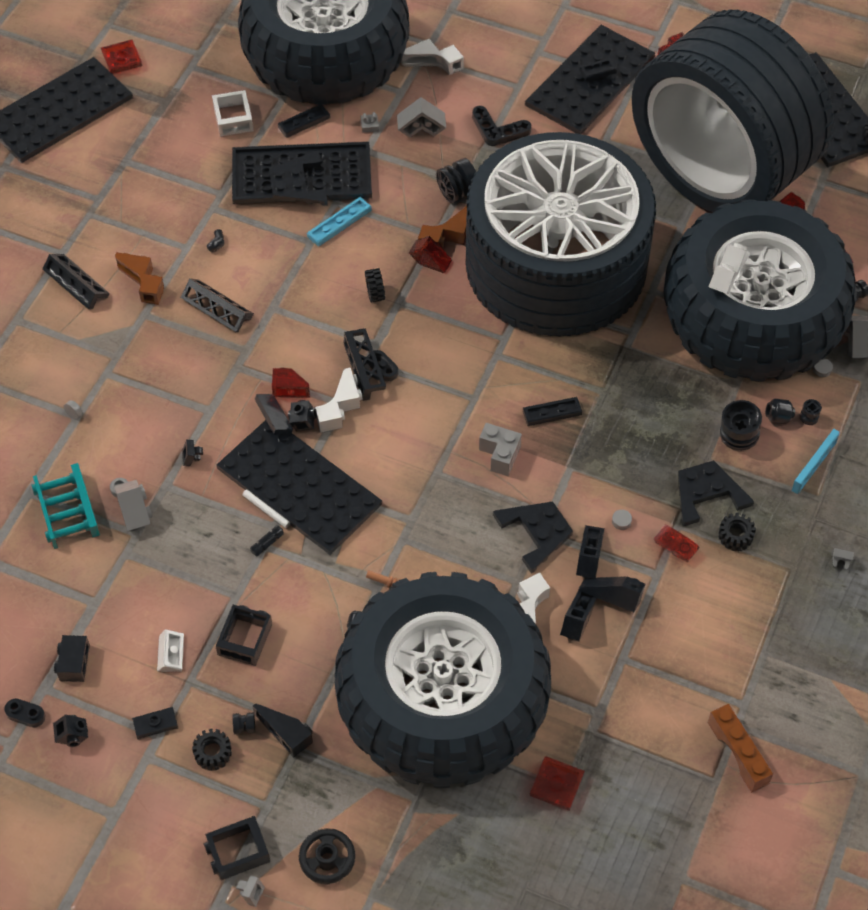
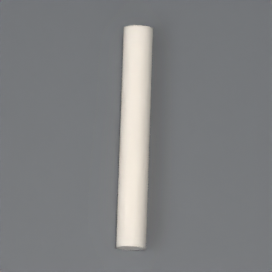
(265, 508)

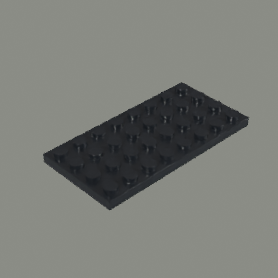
(577, 103)
(60, 109)
(848, 120)
(343, 170)
(300, 486)

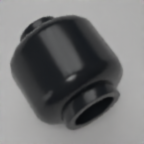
(780, 411)

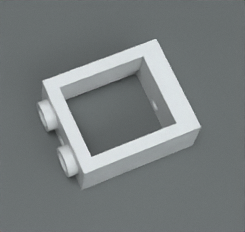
(227, 125)

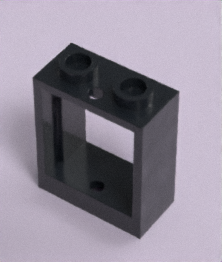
(239, 652)
(243, 864)

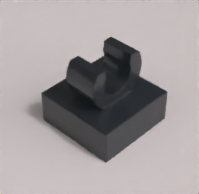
(191, 453)

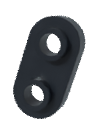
(386, 366)
(23, 712)

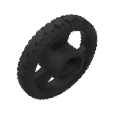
(327, 837)

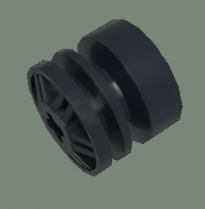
(455, 179)
(740, 425)

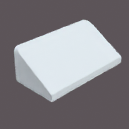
(170, 651)

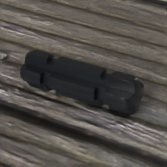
(267, 540)

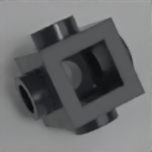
(302, 415)
(70, 730)

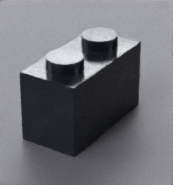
(72, 659)

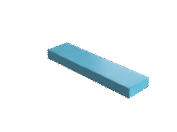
(339, 221)
(815, 461)

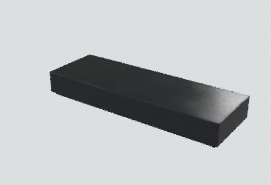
(303, 120)
(552, 411)
(273, 414)

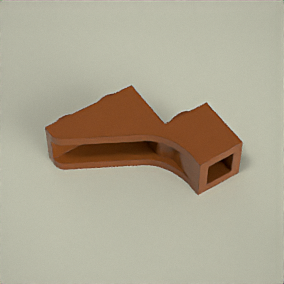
(453, 230)
(140, 269)

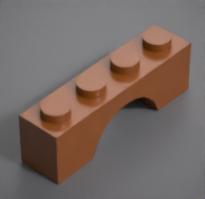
(751, 763)

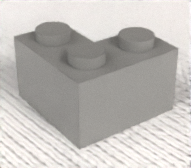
(421, 116)
(858, 337)
(503, 445)
(131, 501)

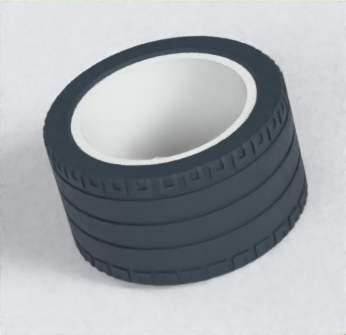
(732, 110)
(562, 188)

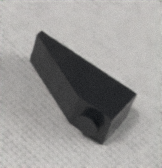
(590, 552)
(619, 591)
(578, 616)
(286, 729)

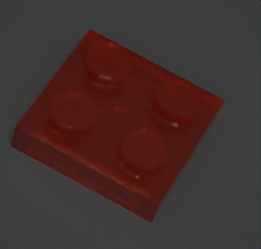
(121, 56)
(557, 783)

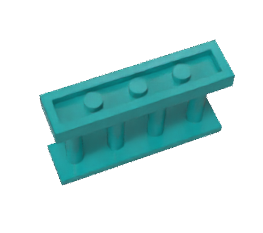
(83, 509)

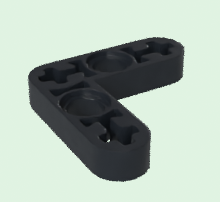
(519, 129)

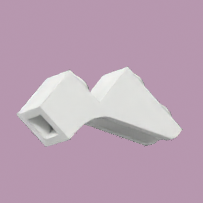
(427, 54)
(731, 264)
(346, 398)
(532, 593)

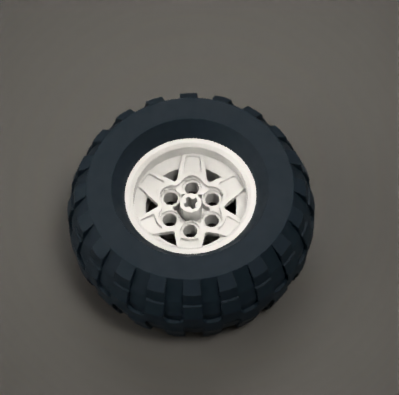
(323, 47)
(759, 325)
(464, 626)

